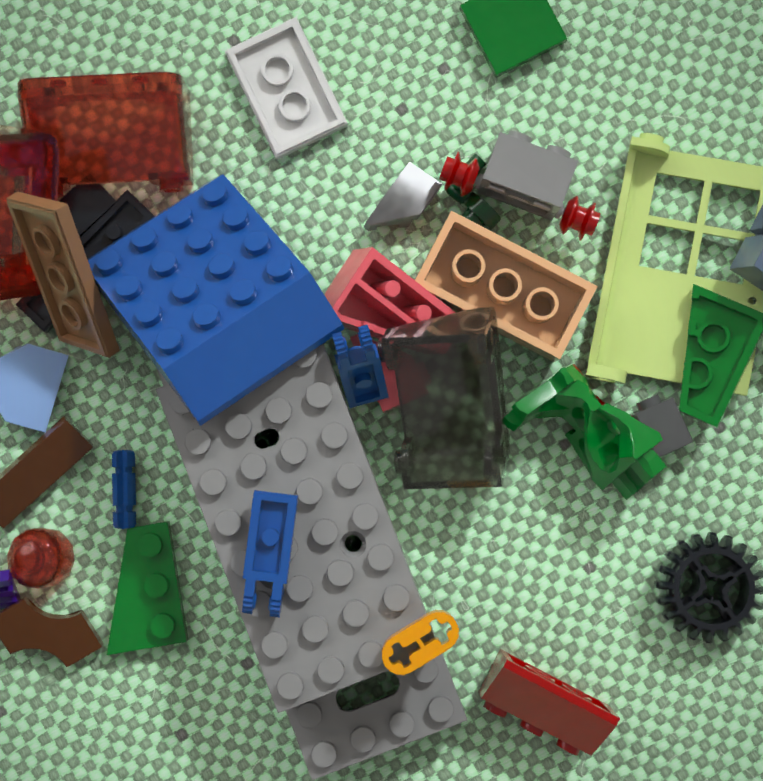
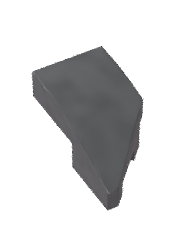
(404, 199)

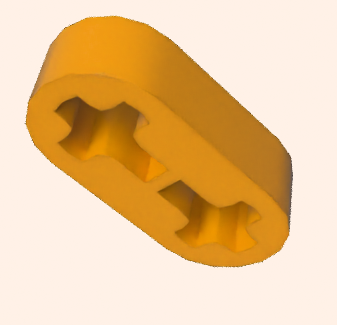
(426, 651)

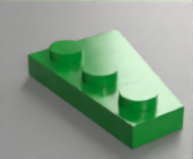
(717, 353)
(148, 593)

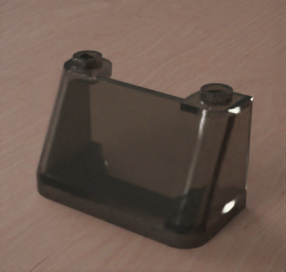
(449, 400)

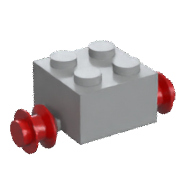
(526, 179)

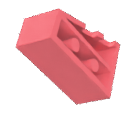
(379, 294)

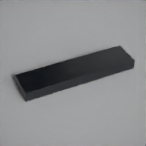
(115, 223)

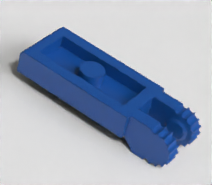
(360, 369)
(269, 547)

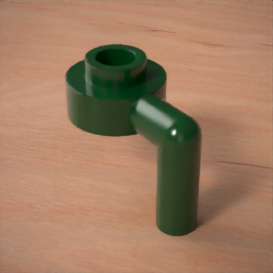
(475, 207)

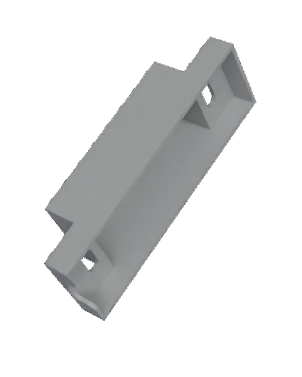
(335, 599)

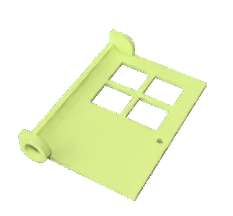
(647, 309)

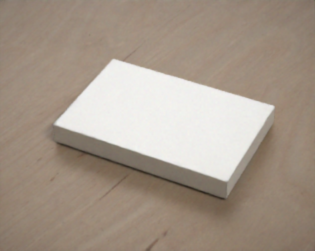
(286, 88)

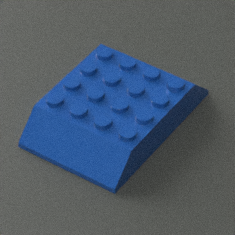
(213, 297)

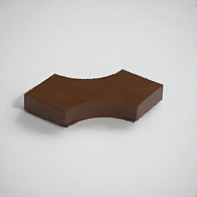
(65, 636)

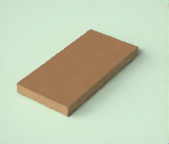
(63, 273)

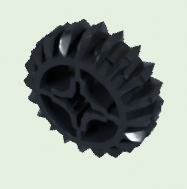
(726, 578)

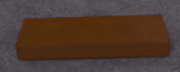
(40, 468)

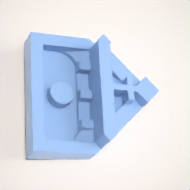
(30, 385)

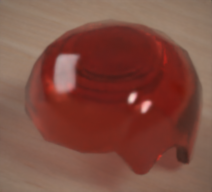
(40, 558)

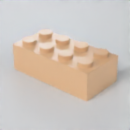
(531, 296)

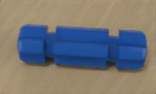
(124, 489)

